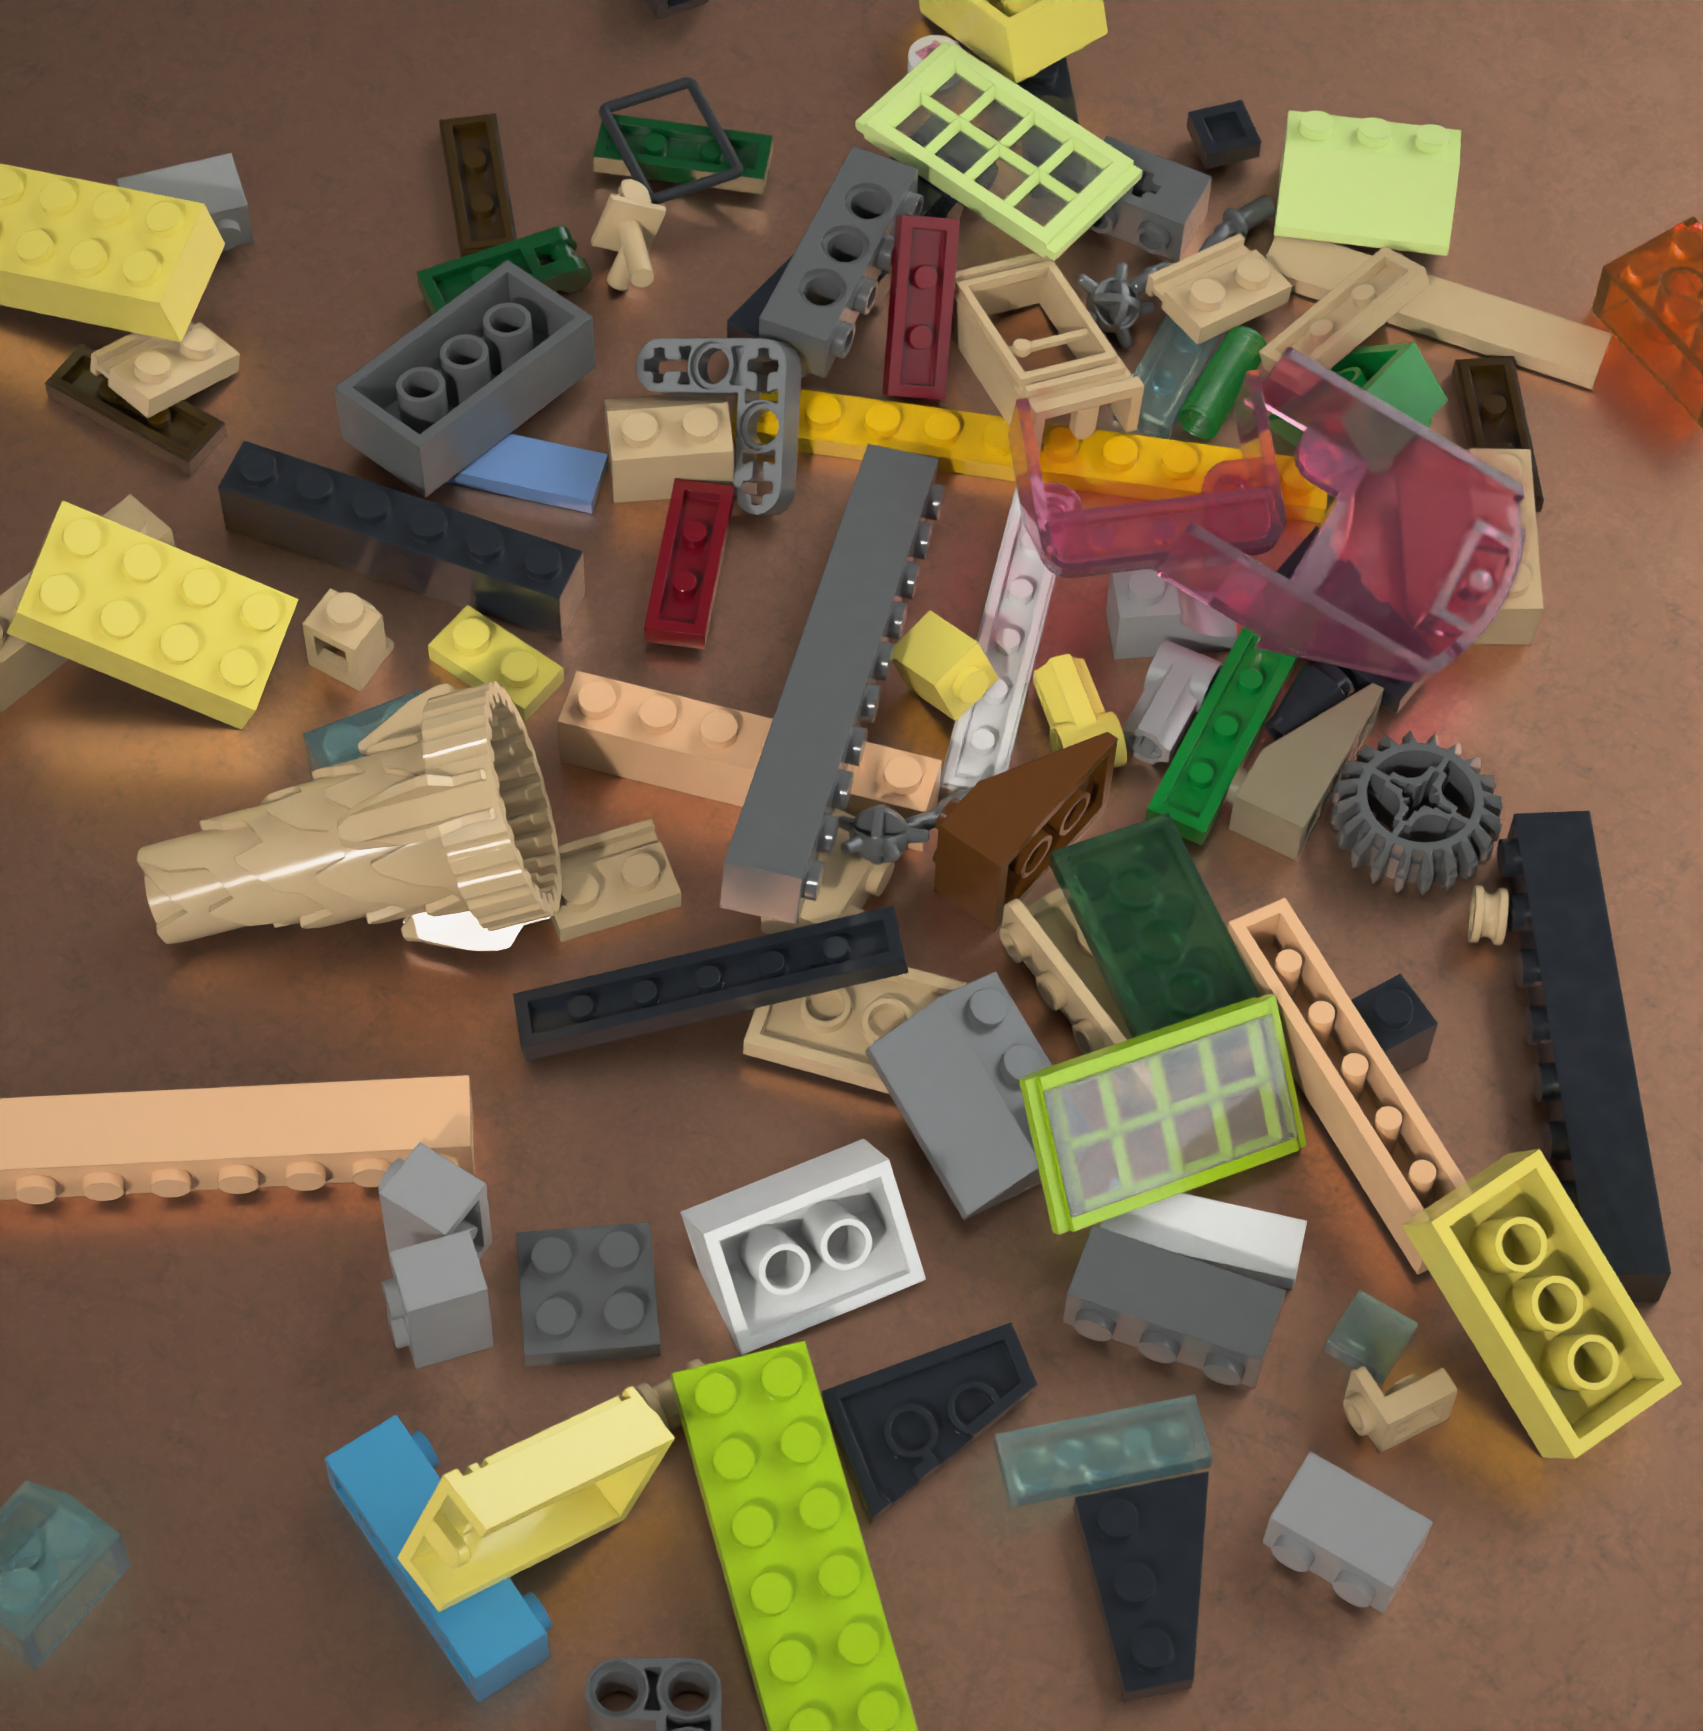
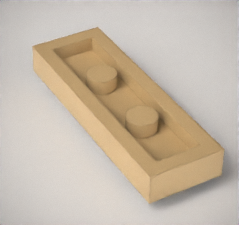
(1351, 310)

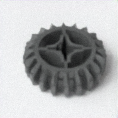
(1435, 839)

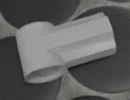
(1171, 697)

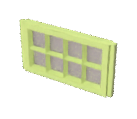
(999, 150)

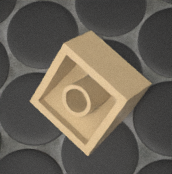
(665, 440)

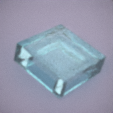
(1371, 1336)

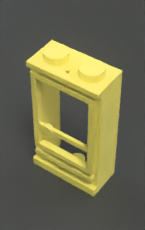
(534, 1499)

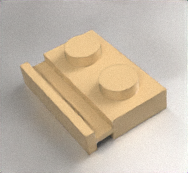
(1218, 289)
(162, 372)
(614, 880)

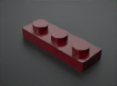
(920, 307)
(689, 564)

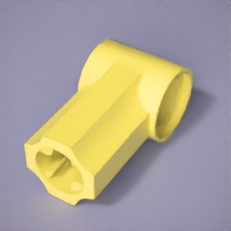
(1074, 705)

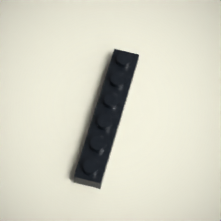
(710, 983)

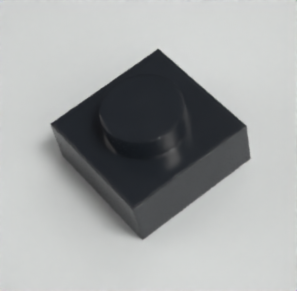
(1223, 134)

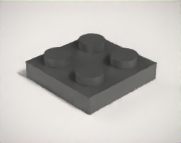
(588, 1294)

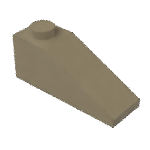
(1296, 775)

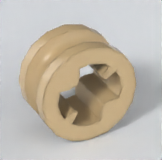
(1488, 915)

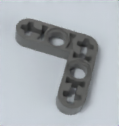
(746, 381)

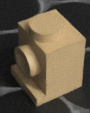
(351, 626)

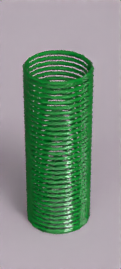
(1237, 360)

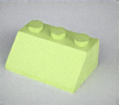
(1368, 182)

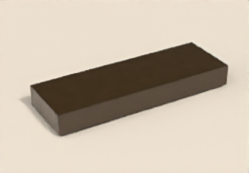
(477, 182)
(1494, 409)
(177, 435)

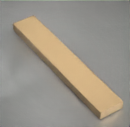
(1457, 314)

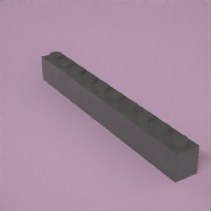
(832, 688)

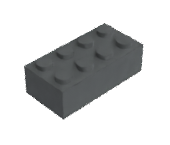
(465, 378)

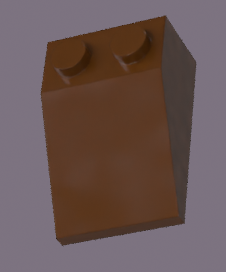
(1004, 829)

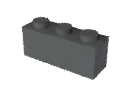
(1173, 1307)

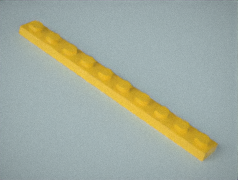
(981, 448)

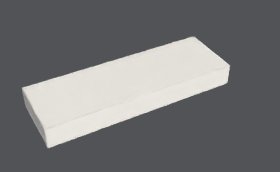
(1219, 1234)

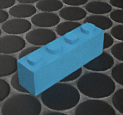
(385, 1488)

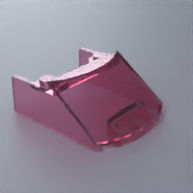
(1402, 560)

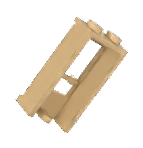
(1055, 390)

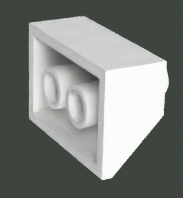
(804, 1245)

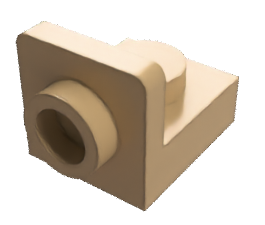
(1404, 1411)

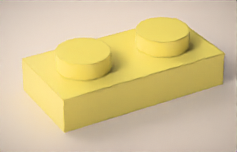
(485, 652)

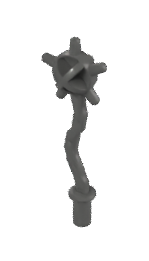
(1117, 303)
(884, 835)

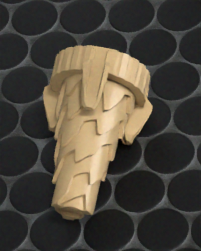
(426, 827)

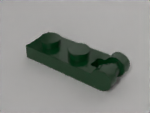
(556, 245)

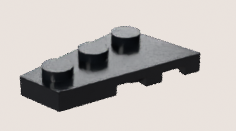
(924, 1411)
(1147, 1578)

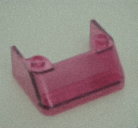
(1237, 503)

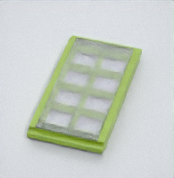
(1162, 1113)

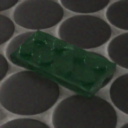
(1151, 925)

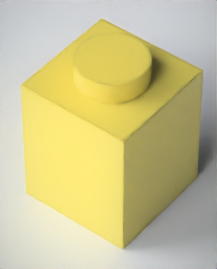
(943, 665)

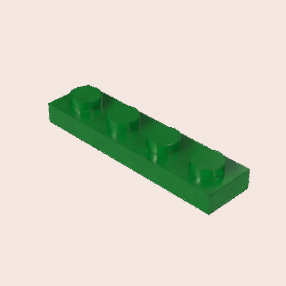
(1221, 737)

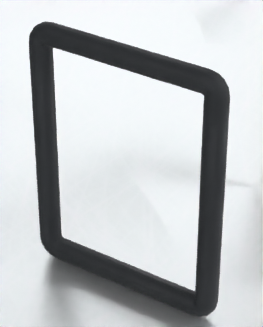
(709, 117)

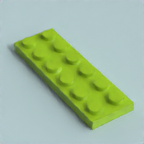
(791, 1545)

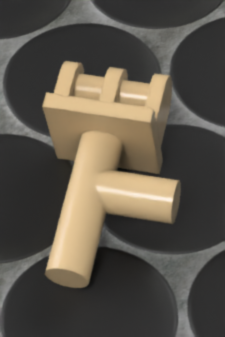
(629, 227)

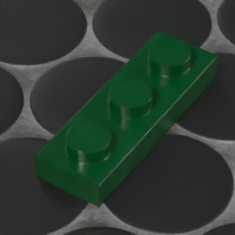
(684, 153)

